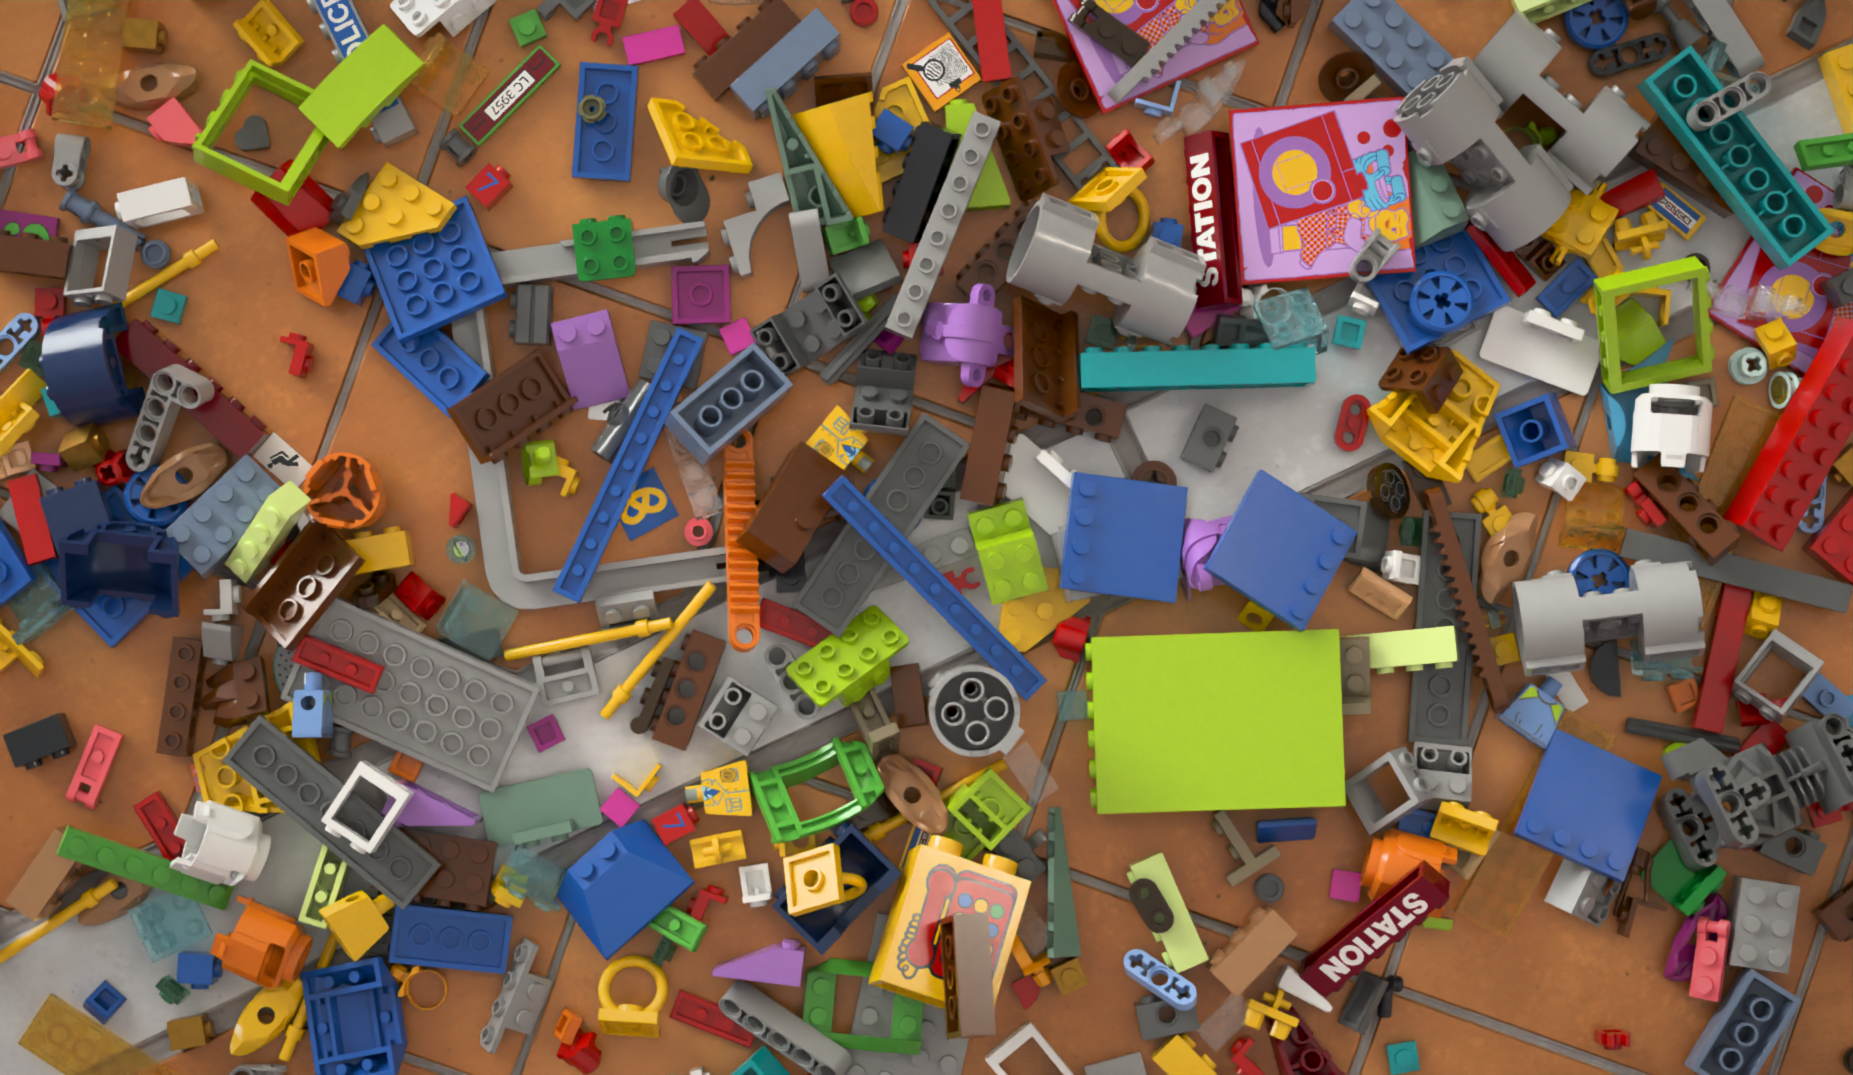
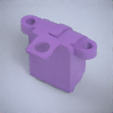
(965, 335)
(1197, 546)

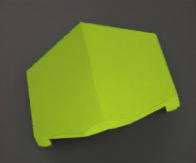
(1636, 332)

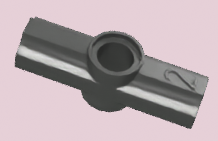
(619, 422)

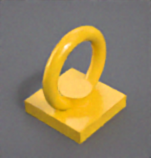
(1108, 191)
(817, 880)
(629, 1018)

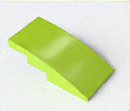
(362, 86)

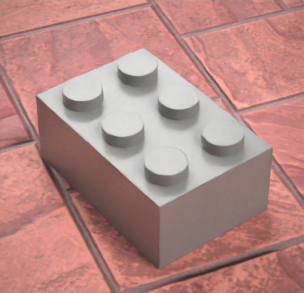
(1762, 923)

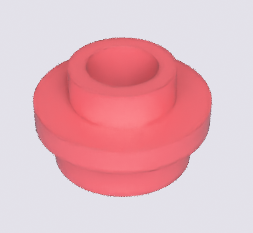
(705, 538)

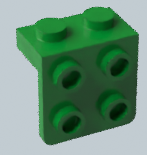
(604, 248)
(1679, 885)

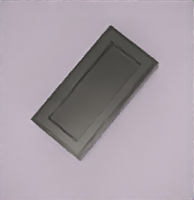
(1363, 1002)

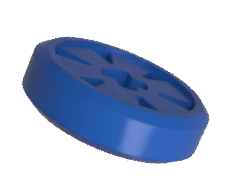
(1599, 36)
(1459, 302)
(158, 517)
(1595, 562)

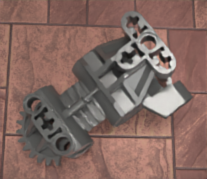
(1759, 787)

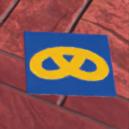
(647, 506)

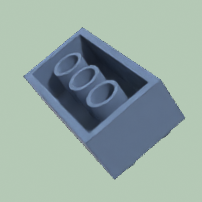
(1392, 41)
(787, 63)
(728, 404)
(221, 516)
(1743, 1027)

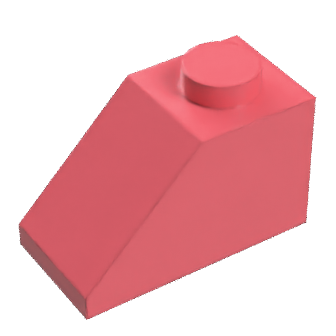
(174, 124)

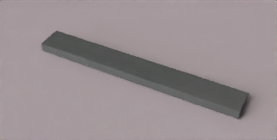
(1741, 572)

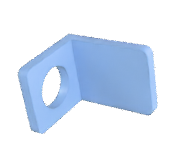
(1156, 110)

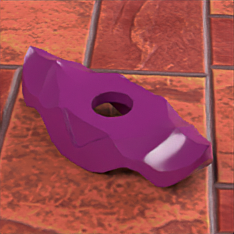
(1682, 954)

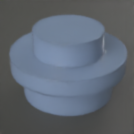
(155, 253)

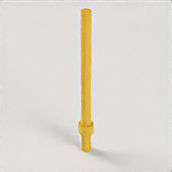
(190, 259)
(641, 628)
(624, 692)
(878, 830)
(88, 899)
(296, 1030)

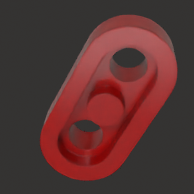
(1352, 423)

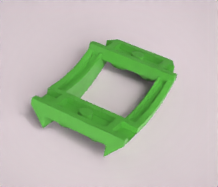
(776, 805)
(819, 1004)

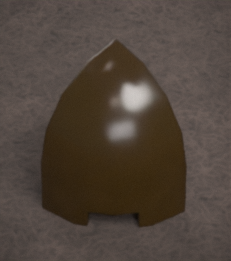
(1053, 47)

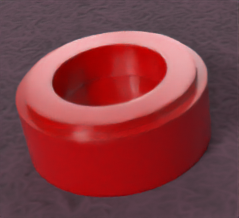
(864, 13)

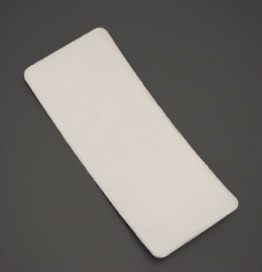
(1570, 692)

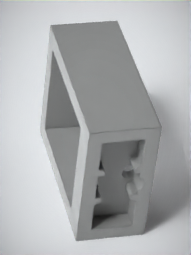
(84, 263)
(1793, 654)
(1368, 805)

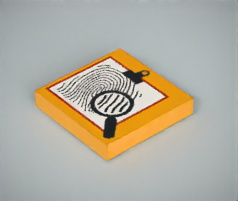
(941, 72)

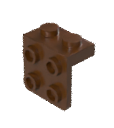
(842, 86)
(1427, 372)

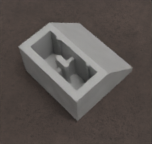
(738, 716)
(1447, 772)
(1580, 893)

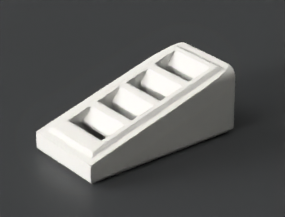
(1291, 982)

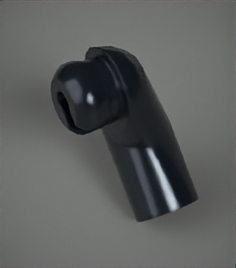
(1267, 13)
(1385, 1006)

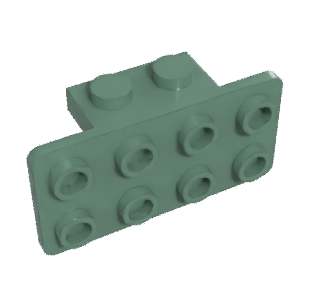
(541, 809)

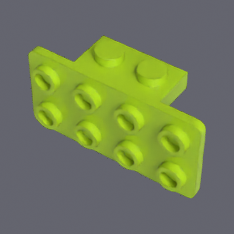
(852, 663)

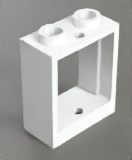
(159, 203)
(385, 783)
(1018, 1038)

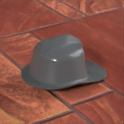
(684, 192)

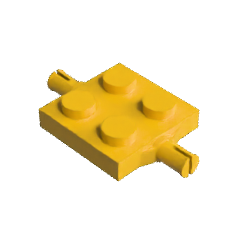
(1581, 225)

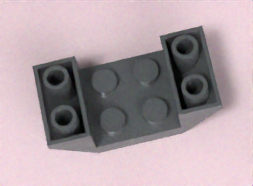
(810, 326)
(883, 393)
(1372, 530)

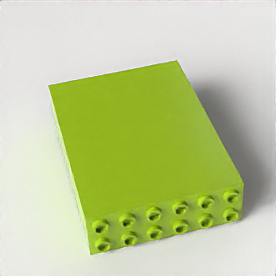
(1216, 721)

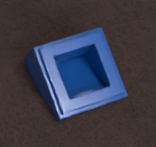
(104, 1002)

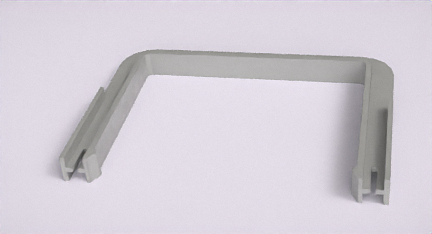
(493, 483)

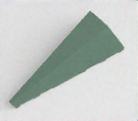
(805, 176)
(1061, 916)

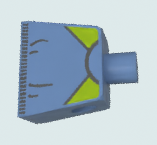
(1534, 712)
(310, 721)

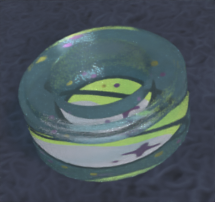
(461, 549)

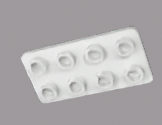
(453, 14)
(1542, 348)
(1040, 482)

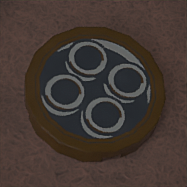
(1388, 491)

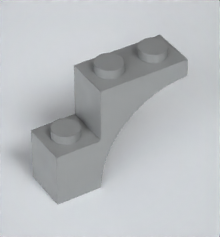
(766, 196)

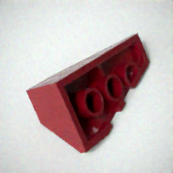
(1300, 1051)

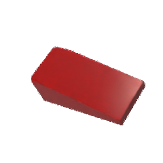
(700, 25)
(1635, 193)

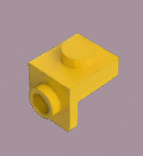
(1776, 343)
(572, 481)
(1763, 615)
(501, 892)

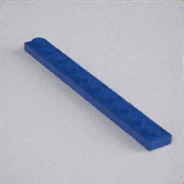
(628, 465)
(933, 587)

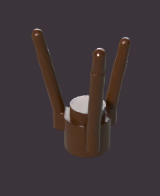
(1638, 864)

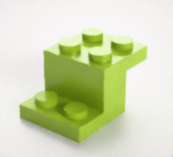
(1007, 551)
(983, 813)

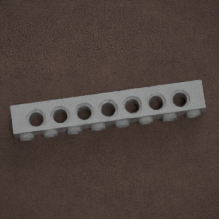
(943, 226)

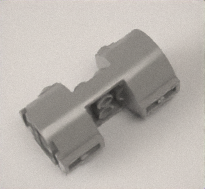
(1454, 121)
(1592, 137)
(1149, 292)
(1657, 608)
(984, 719)

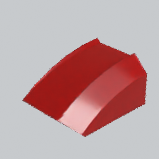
(307, 210)

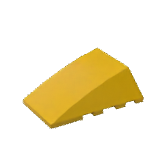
(846, 149)
(1443, 441)
(225, 785)

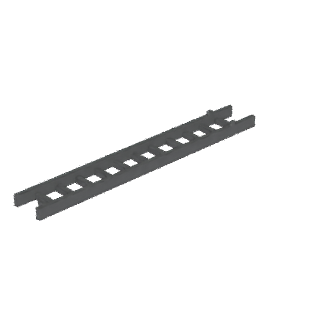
(1050, 90)

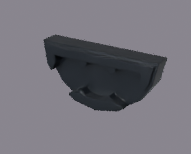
(1605, 668)

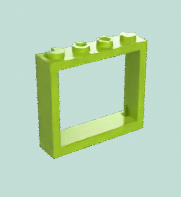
(218, 120)
(1645, 278)

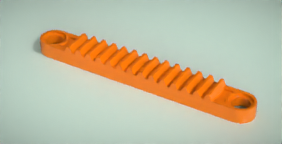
(740, 563)

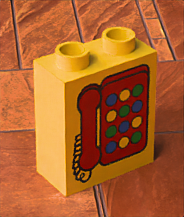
(932, 887)

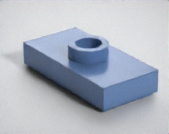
(1827, 698)

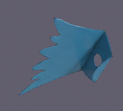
(1620, 408)

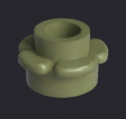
(592, 101)

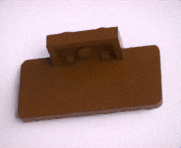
(1027, 136)

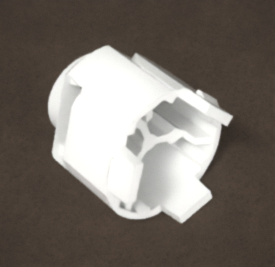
(1673, 423)
(221, 844)

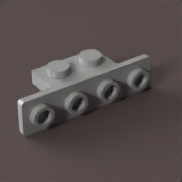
(519, 999)

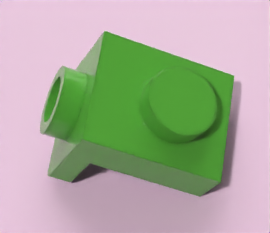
(846, 235)

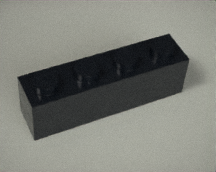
(921, 181)

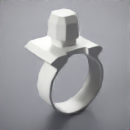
(1253, 294)

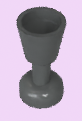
(1682, 30)

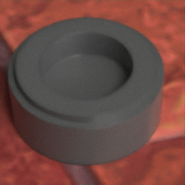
(1269, 887)

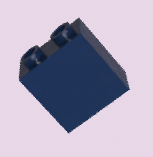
(75, 508)

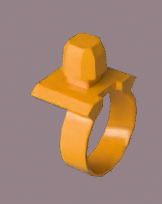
(1036, 965)
(401, 974)

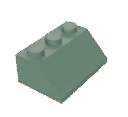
(1435, 203)

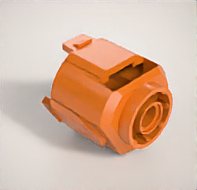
(332, 481)
(1398, 854)
(264, 946)

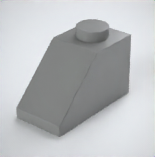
(221, 642)

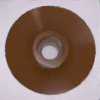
(1339, 88)
(1074, 91)

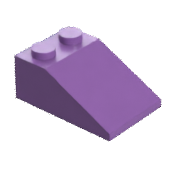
(591, 359)
(430, 809)
(772, 964)

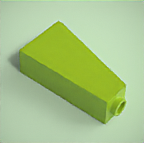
(990, 189)

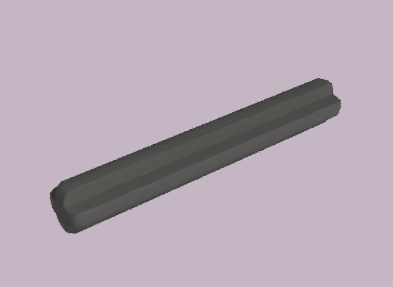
(858, 344)
(1680, 734)

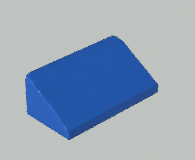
(1285, 829)

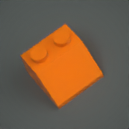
(318, 264)

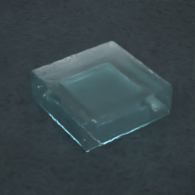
(1072, 705)

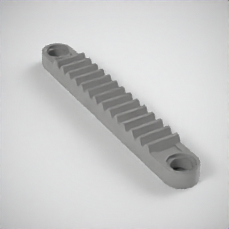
(1166, 47)

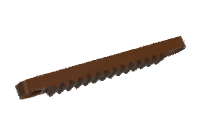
(1466, 599)

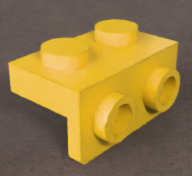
(268, 34)
(1463, 828)

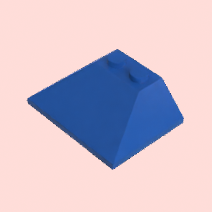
(622, 886)
(355, 1019)

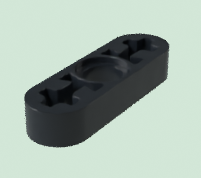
(1611, 68)

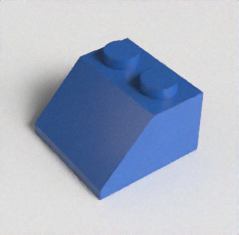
(1535, 430)

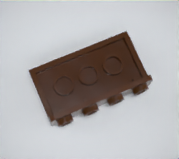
(1046, 360)
(511, 408)
(303, 583)
(464, 869)

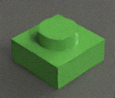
(528, 28)

